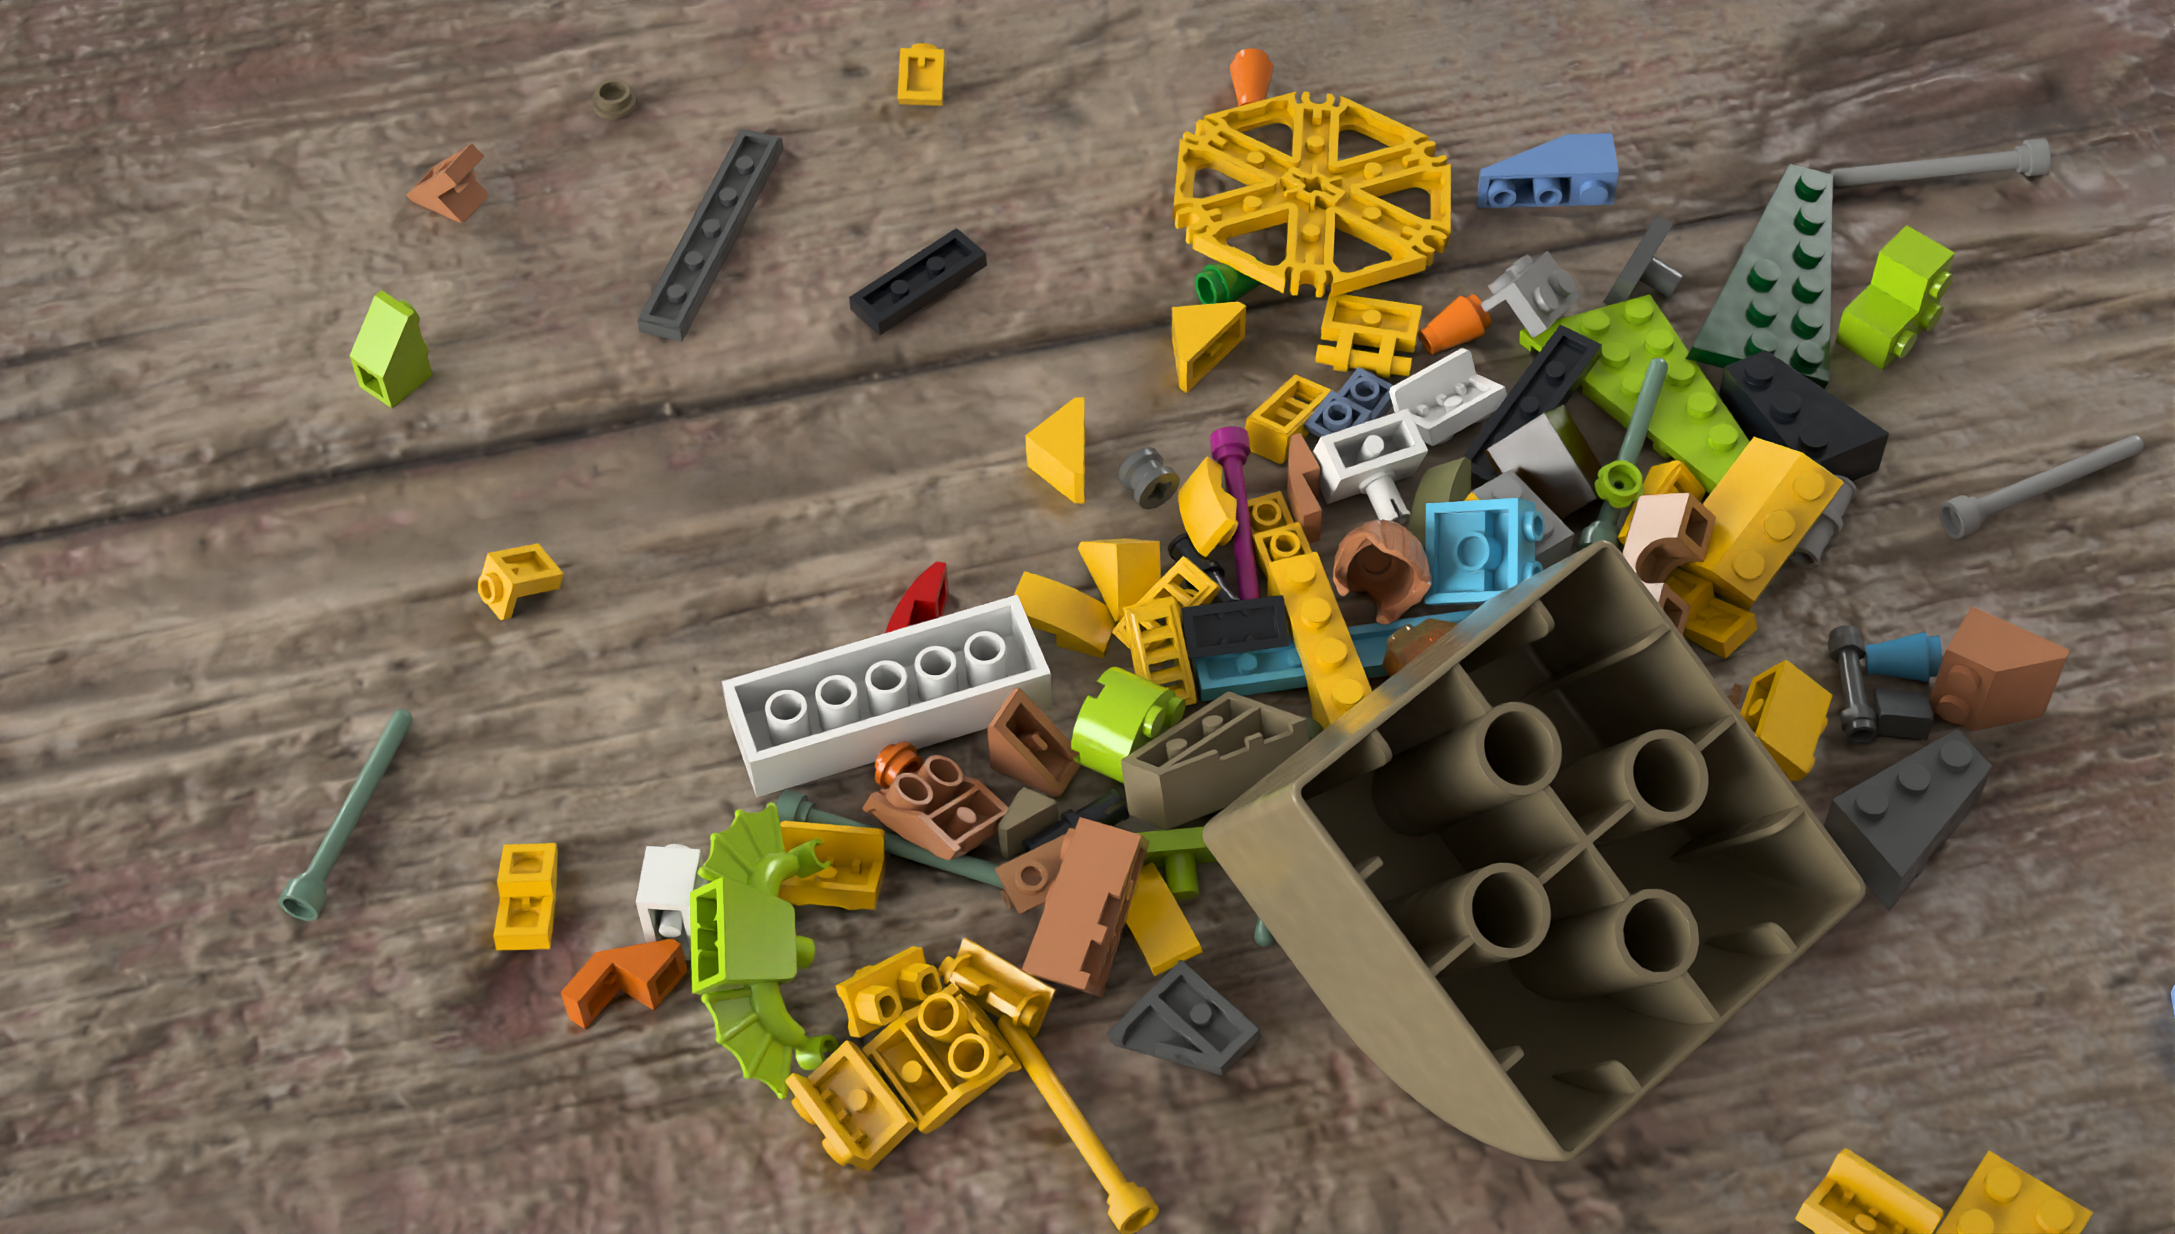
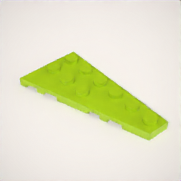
(1689, 414)

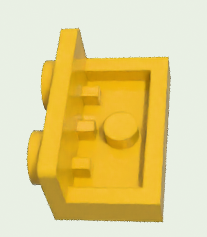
(854, 870)
(851, 1108)
(1866, 1201)

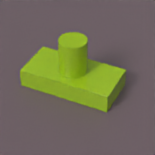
(1178, 853)

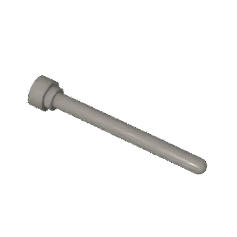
(2030, 157)
(1965, 514)

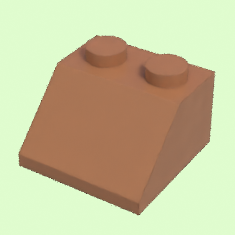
(1995, 674)

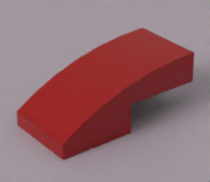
(923, 599)

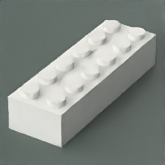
(887, 689)

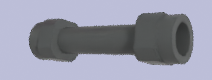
(1858, 719)

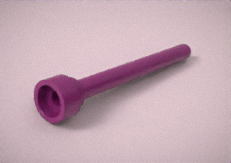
(1230, 449)

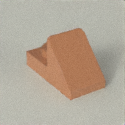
(452, 186)

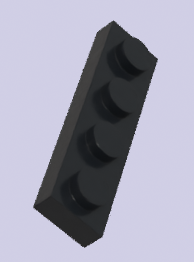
(1543, 386)

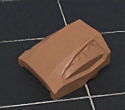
(938, 808)

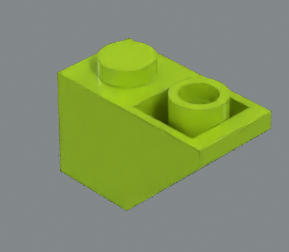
(390, 351)

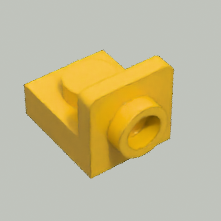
(921, 75)
(516, 574)

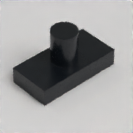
(1234, 626)

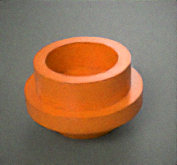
(894, 761)

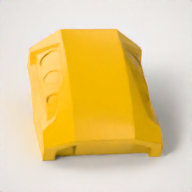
(942, 1055)

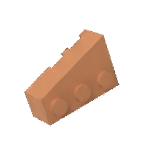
(1087, 907)

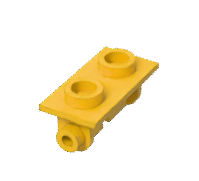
(999, 985)

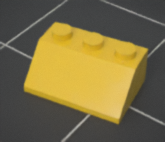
(1761, 518)

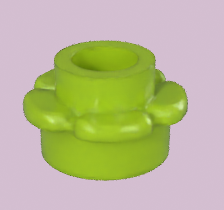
(1624, 474)

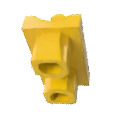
(887, 989)

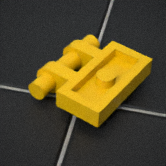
(1370, 324)

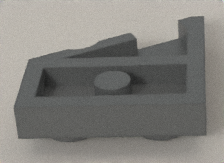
(1186, 1024)

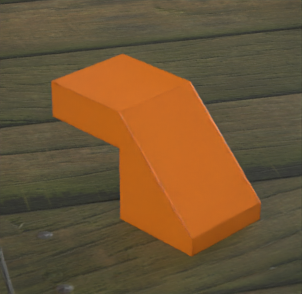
(639, 970)

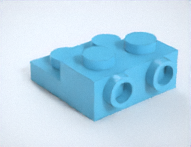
(1480, 548)

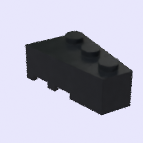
(1794, 412)

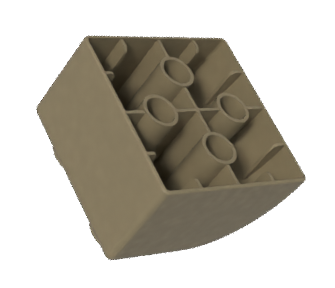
(1538, 861)

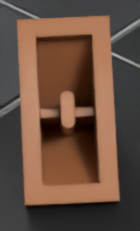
(1030, 746)

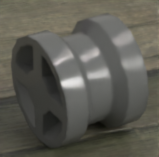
(1148, 478)

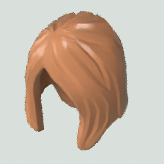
(1386, 564)

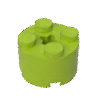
(1122, 720)

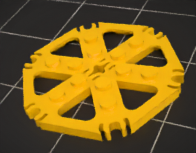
(1313, 192)

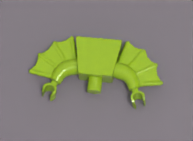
(749, 947)

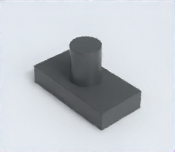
(1646, 267)

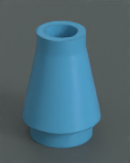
(1906, 657)

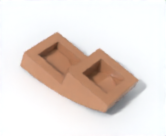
(1304, 488)

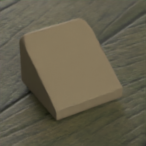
(1025, 818)

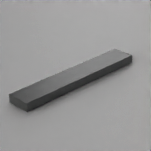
(710, 235)

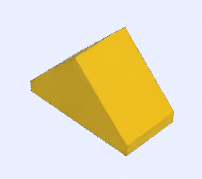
(1204, 337)
(1058, 450)
(1122, 570)

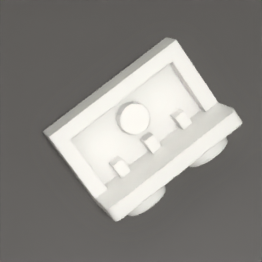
(1447, 397)

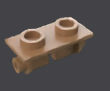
(1030, 876)

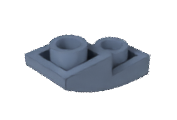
(1358, 401)

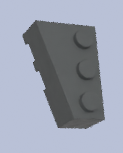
(1907, 812)

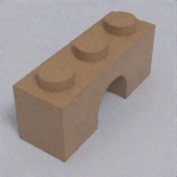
(1661, 537)

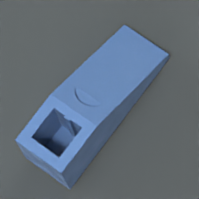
(1557, 173)

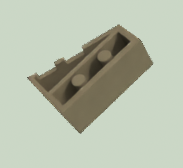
(1209, 759)

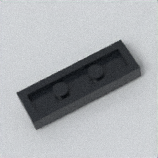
(917, 281)

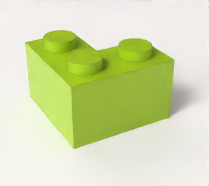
(1899, 301)

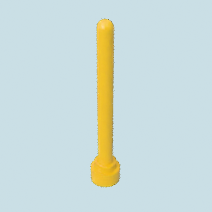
(1130, 1205)

